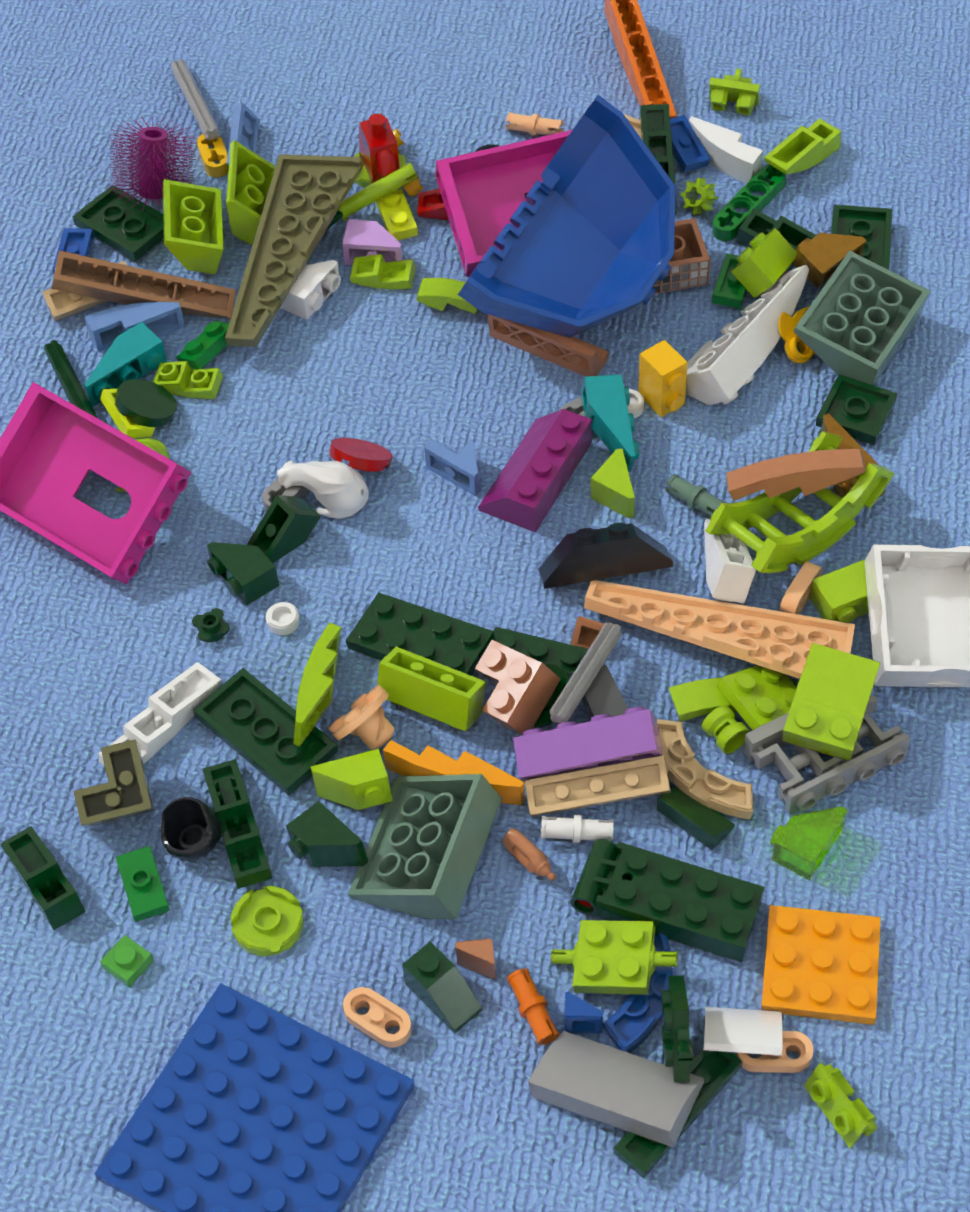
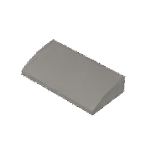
(614, 1088)

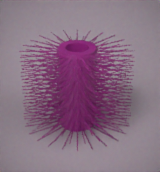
(152, 160)

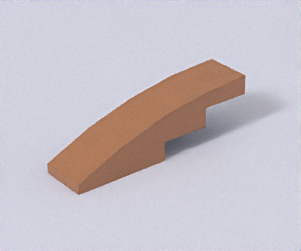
(805, 470)

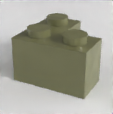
(123, 795)

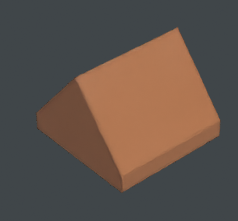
(585, 632)

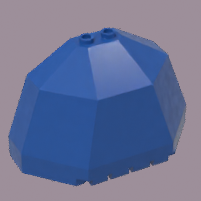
(591, 237)

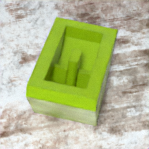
(613, 486)

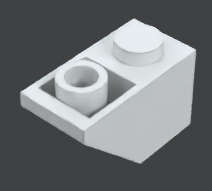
(312, 288)

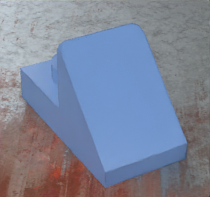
(457, 468)

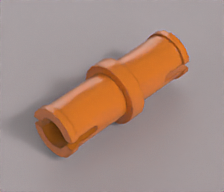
(533, 1006)

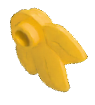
(786, 329)

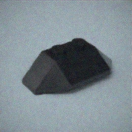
(602, 554)

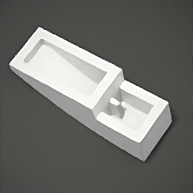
(728, 151)

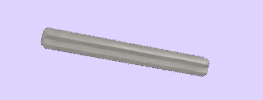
(195, 100)

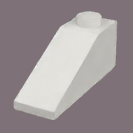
(727, 567)

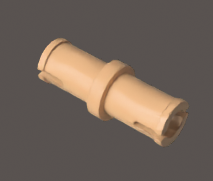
(533, 124)

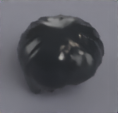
(189, 829)

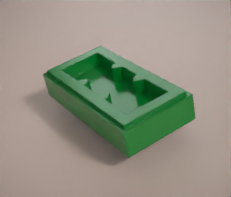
(142, 884)

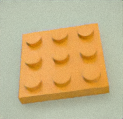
(821, 964)

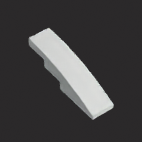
(169, 710)

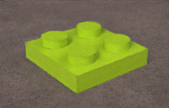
(758, 694)

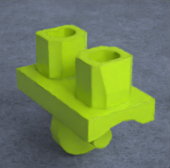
(734, 89)

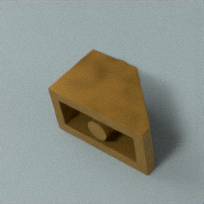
(825, 254)

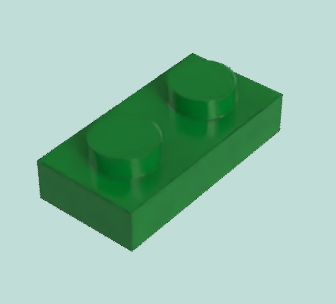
(728, 288)
(205, 346)

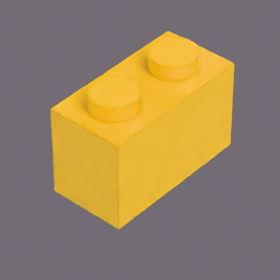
(662, 378)

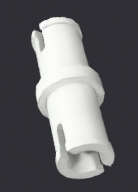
(576, 828)

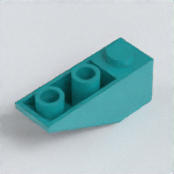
(128, 358)
(606, 404)

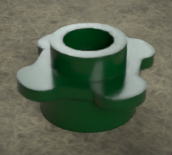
(213, 632)

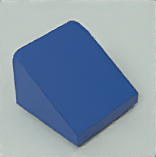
(582, 1016)

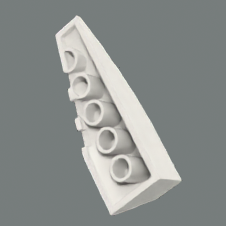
(729, 362)

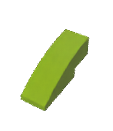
(805, 147)

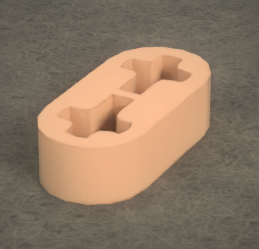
(800, 589)

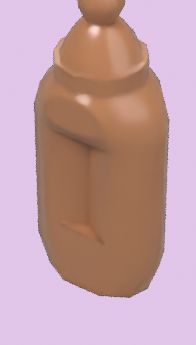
(527, 854)

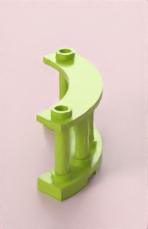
(817, 536)

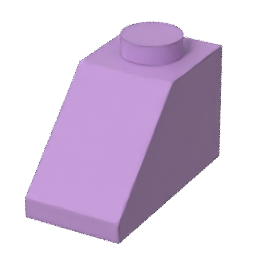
(368, 239)

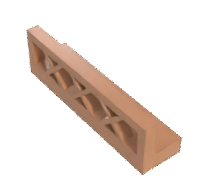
(558, 349)

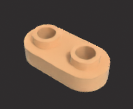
(379, 1018)
(792, 1041)

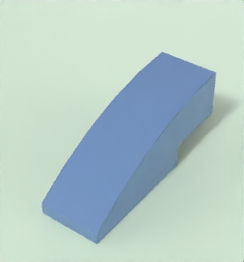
(109, 323)

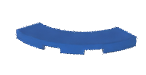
(640, 1013)

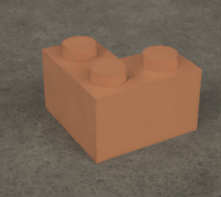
(520, 688)

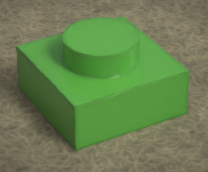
(126, 961)

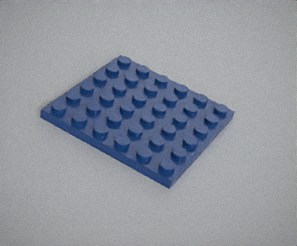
(255, 1117)

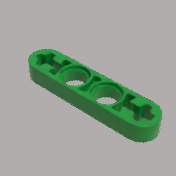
(744, 199)

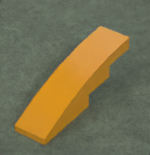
(434, 762)

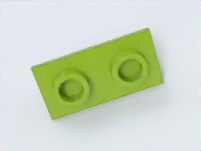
(831, 1094)

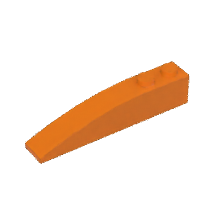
(637, 53)

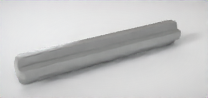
(585, 673)

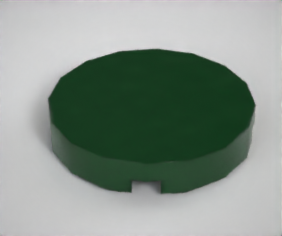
(145, 402)

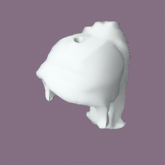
(332, 482)

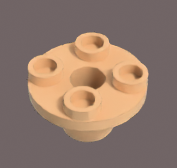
(366, 720)

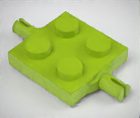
(614, 957)

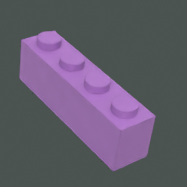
(588, 744)

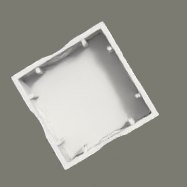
(919, 615)

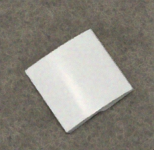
(743, 1031)

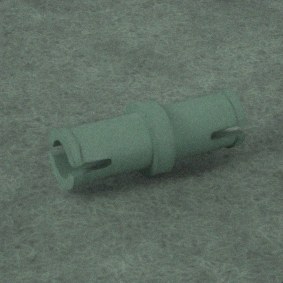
(694, 496)

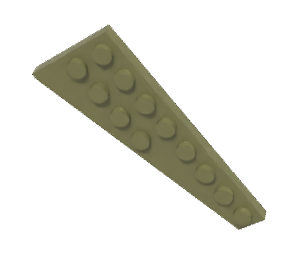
(293, 220)

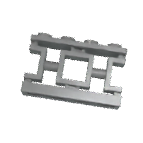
(832, 776)

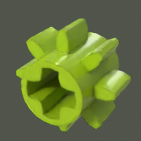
(691, 196)

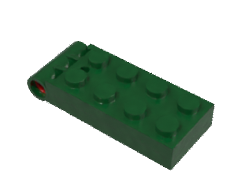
(679, 897)

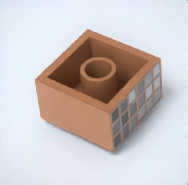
(689, 262)

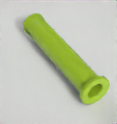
(377, 190)

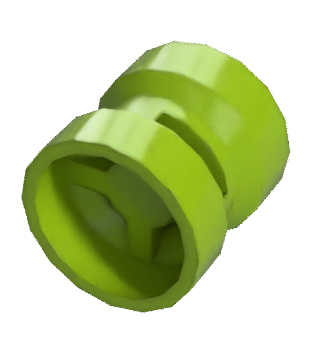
(725, 729)

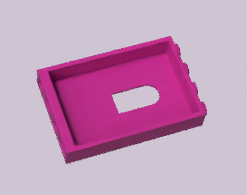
(487, 188)
(45, 462)

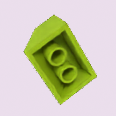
(246, 190)
(193, 225)

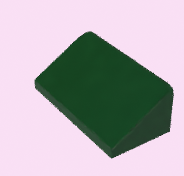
(694, 818)

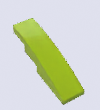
(317, 683)

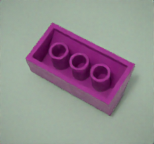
(539, 469)

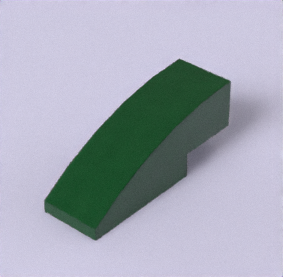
(759, 222)
(43, 877)

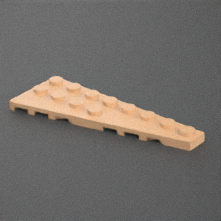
(740, 631)

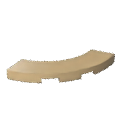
(693, 779)

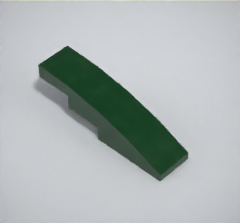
(658, 137)
(238, 824)

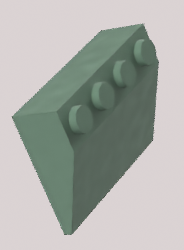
(861, 318)
(427, 845)

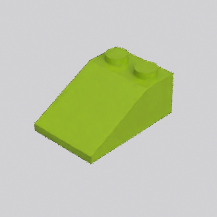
(830, 701)

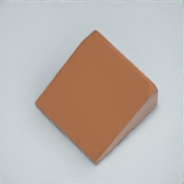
(477, 956)

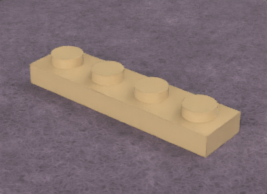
(597, 786)

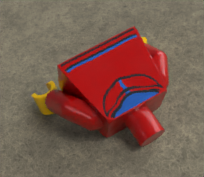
(380, 150)

